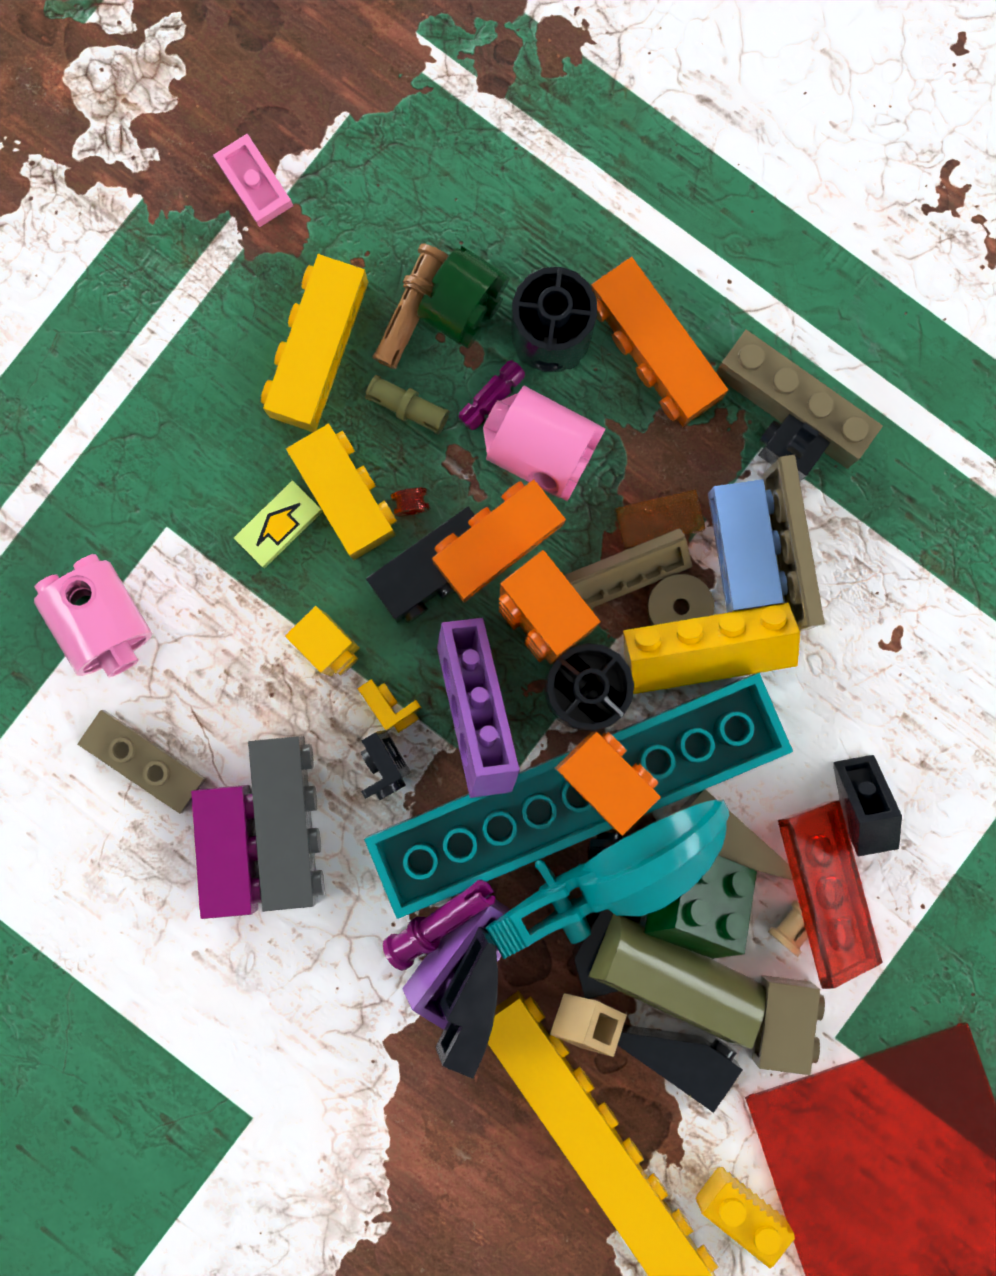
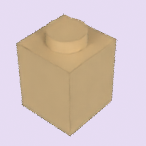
(588, 1024)

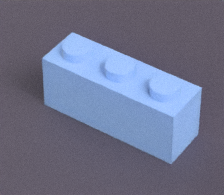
(747, 545)

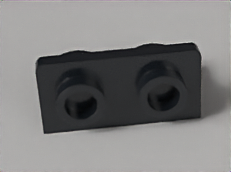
(384, 757)

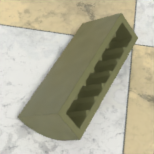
(680, 982)

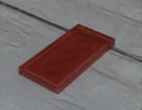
(830, 893)

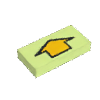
(278, 524)

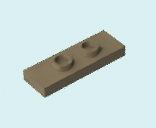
(632, 569)
(141, 761)

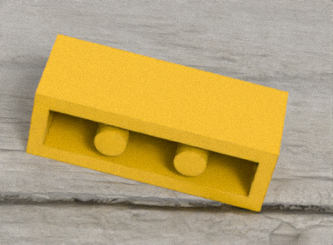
(343, 490)

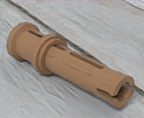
(405, 315)

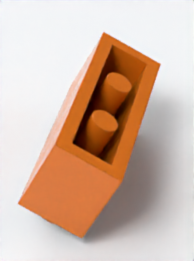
(497, 539)

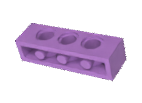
(477, 708)

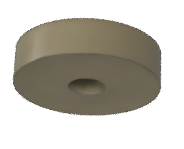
(679, 587)

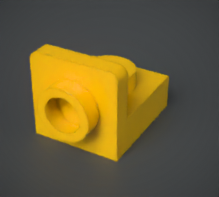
(381, 702)

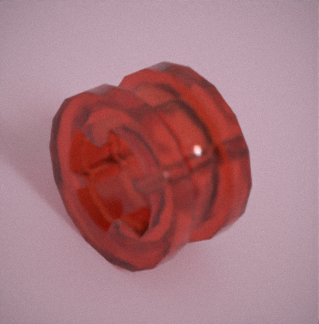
(410, 501)

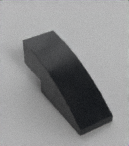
(470, 1007)

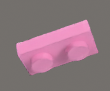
(253, 180)

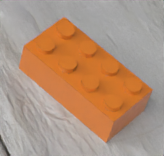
(545, 608)

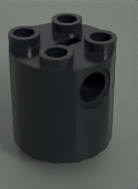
(553, 319)
(604, 702)

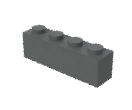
(285, 823)

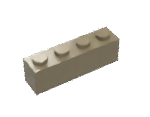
(787, 389)

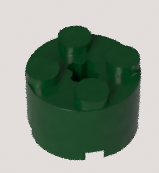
(462, 295)

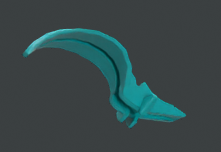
(626, 878)

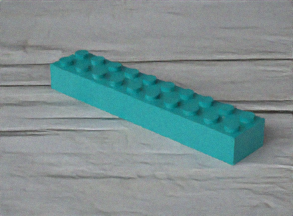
(497, 833)

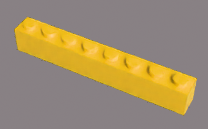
(593, 1145)

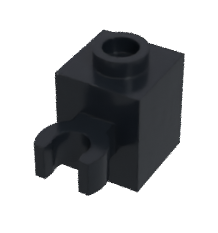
(795, 439)

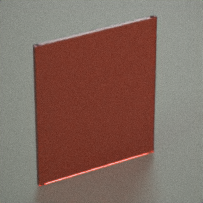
(888, 1161)

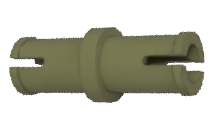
(407, 404)

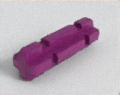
(496, 389)

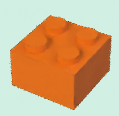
(608, 781)

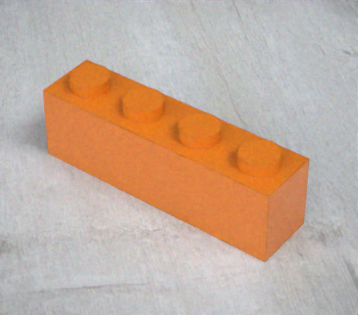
(657, 343)

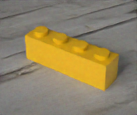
(315, 343)
(712, 647)

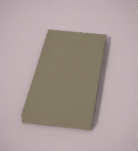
(796, 550)

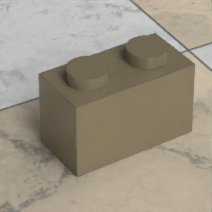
(789, 1026)

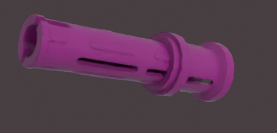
(425, 933)

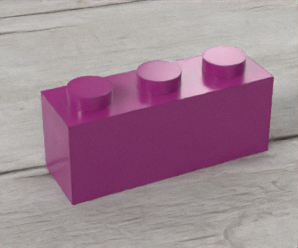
(225, 851)

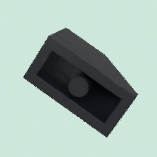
(867, 806)

